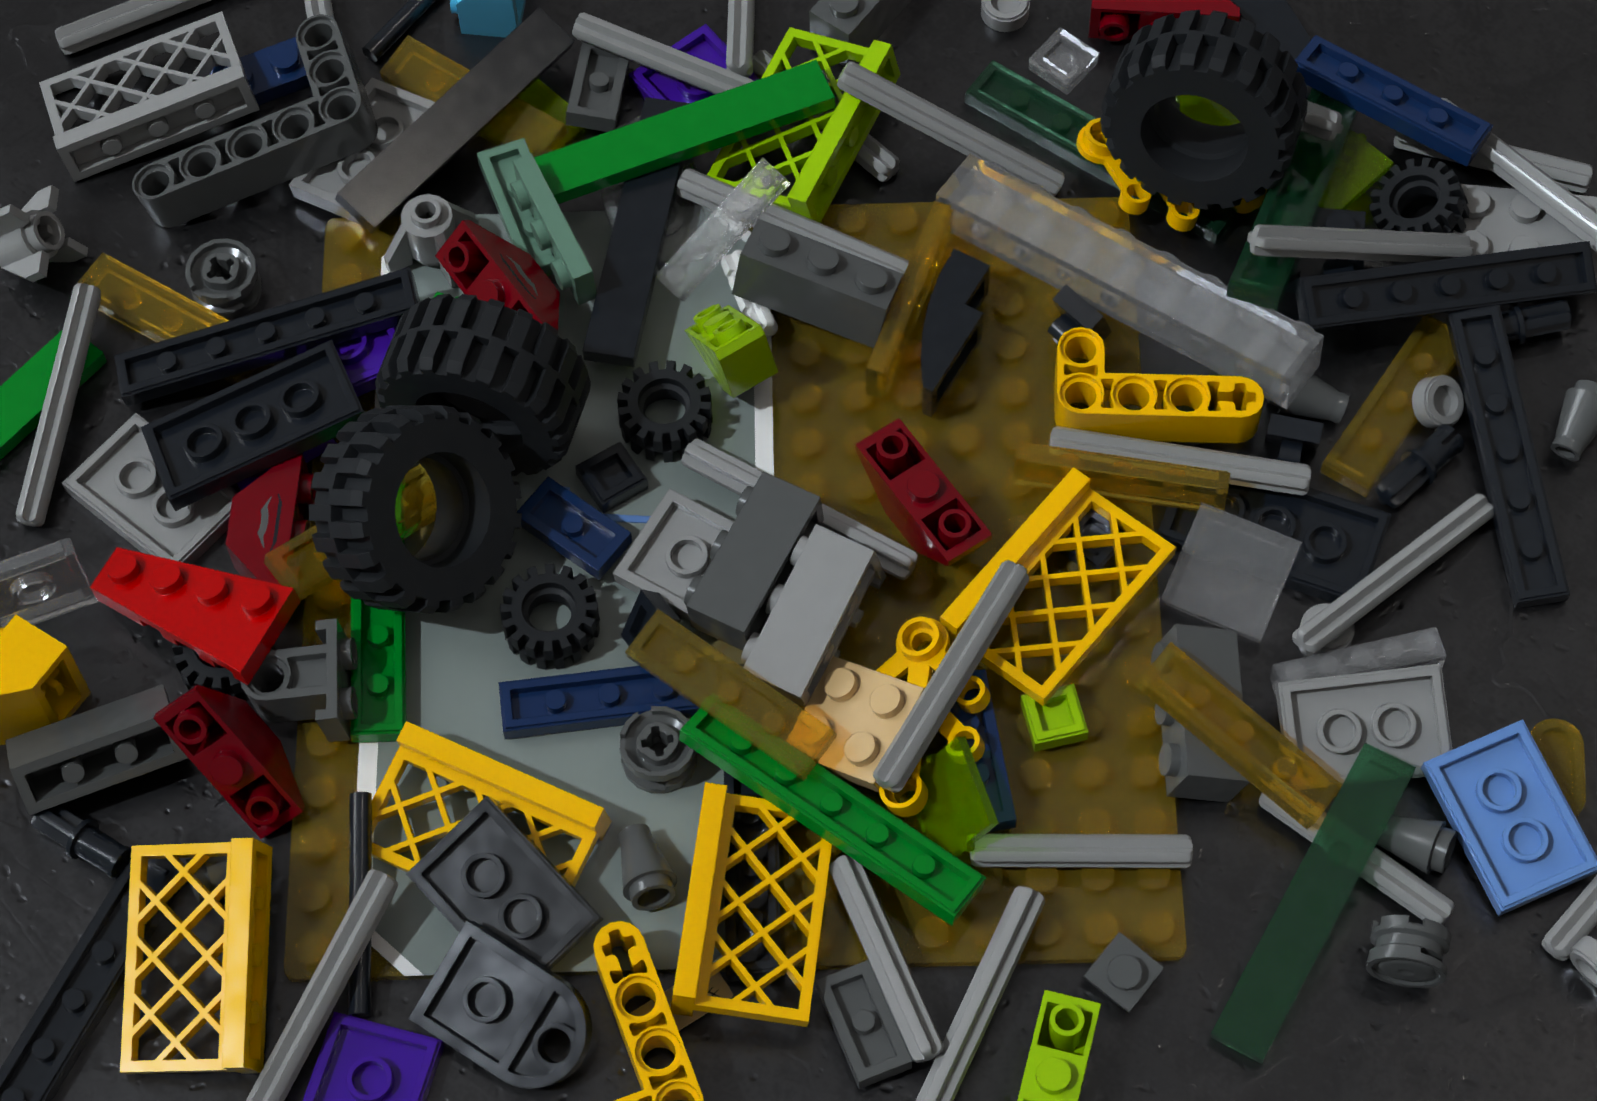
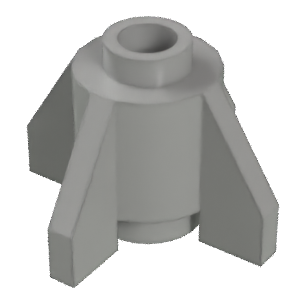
(423, 230)
(35, 237)

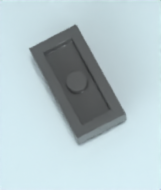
(597, 89)
(863, 1024)

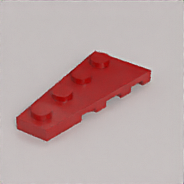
(211, 611)

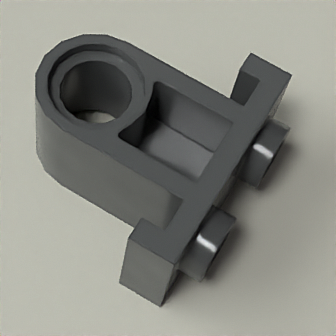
(313, 683)

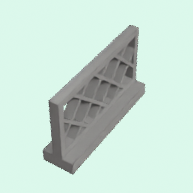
(157, 117)

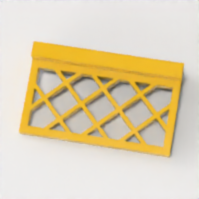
(1030, 546)
(484, 777)
(704, 912)
(242, 967)

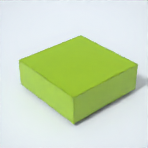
(1057, 721)

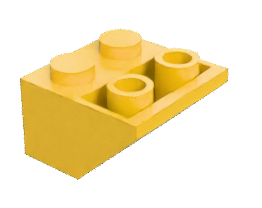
(36, 680)

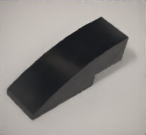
(951, 326)

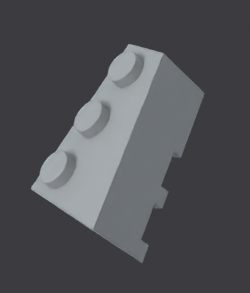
(812, 612)

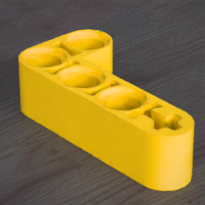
(1153, 393)
(646, 1031)

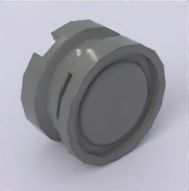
(224, 277)
(653, 753)
(1408, 952)

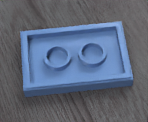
(1510, 817)

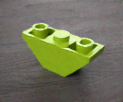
(732, 348)
(1059, 1048)

